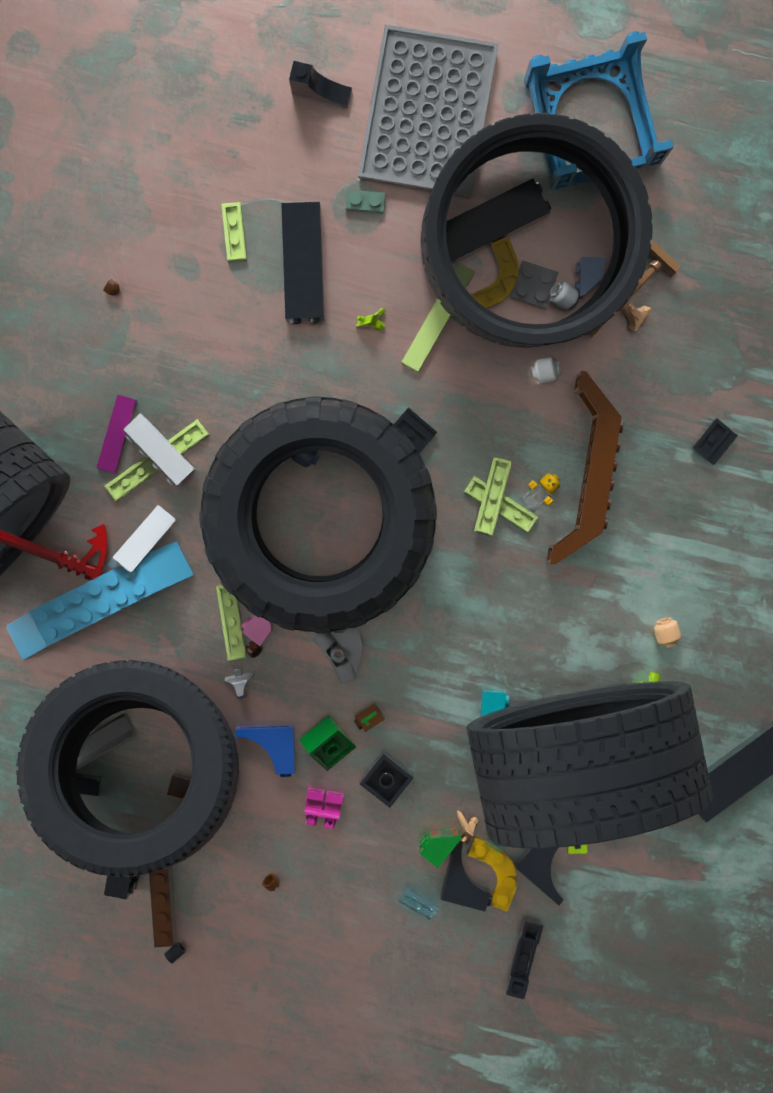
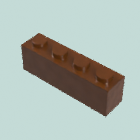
(163, 908)

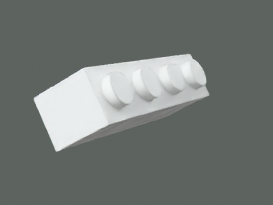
(159, 449)

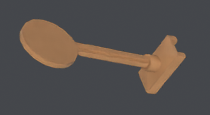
(660, 261)

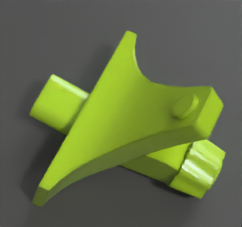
(371, 320)

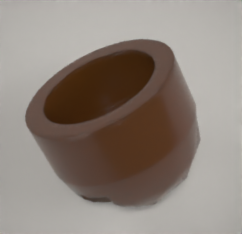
(112, 287)
(253, 649)
(270, 882)

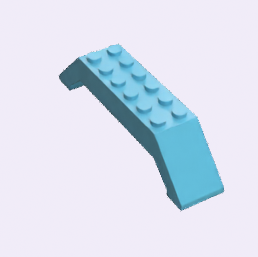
(98, 600)

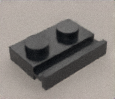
(415, 429)
(714, 441)

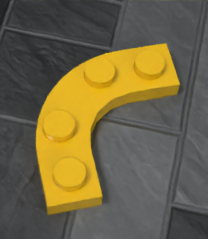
(507, 275)
(504, 870)

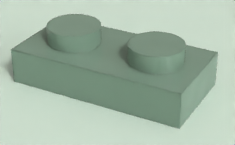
(365, 201)

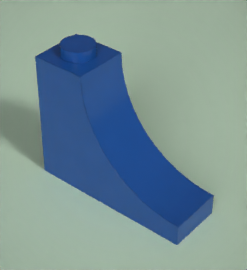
(277, 741)

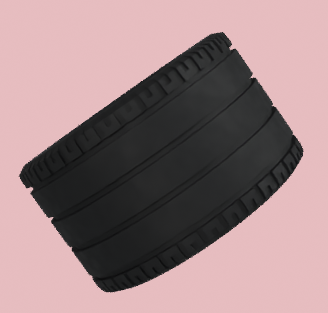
(50, 766)

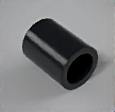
(175, 952)

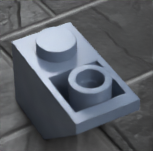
(590, 273)

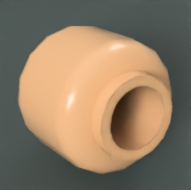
(667, 632)

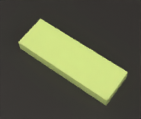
(234, 232)

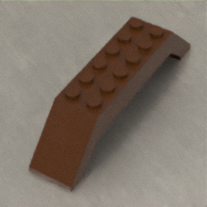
(598, 470)

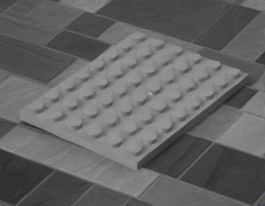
(425, 105)

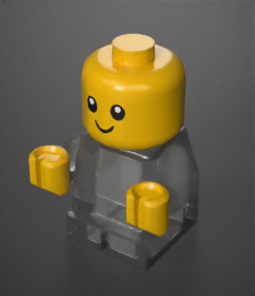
(540, 493)

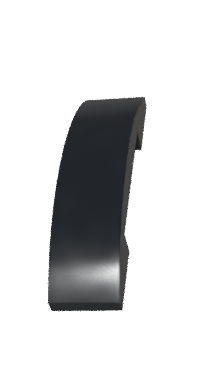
(523, 959)

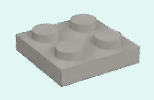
(534, 284)

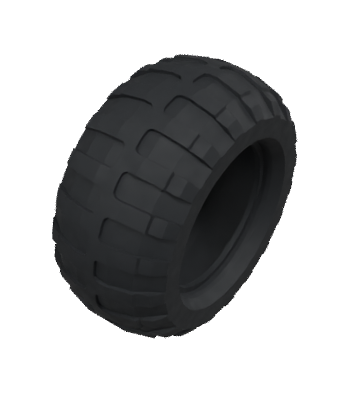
(265, 583)

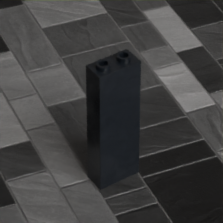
(495, 220)
(302, 262)
(740, 771)

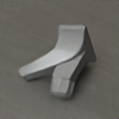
(239, 681)

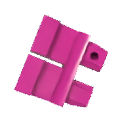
(315, 808)

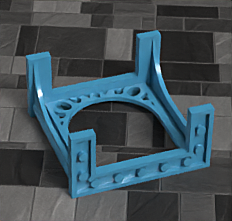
(629, 60)

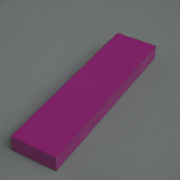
(115, 435)

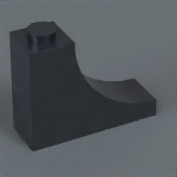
(312, 85)
(536, 866)
(460, 887)

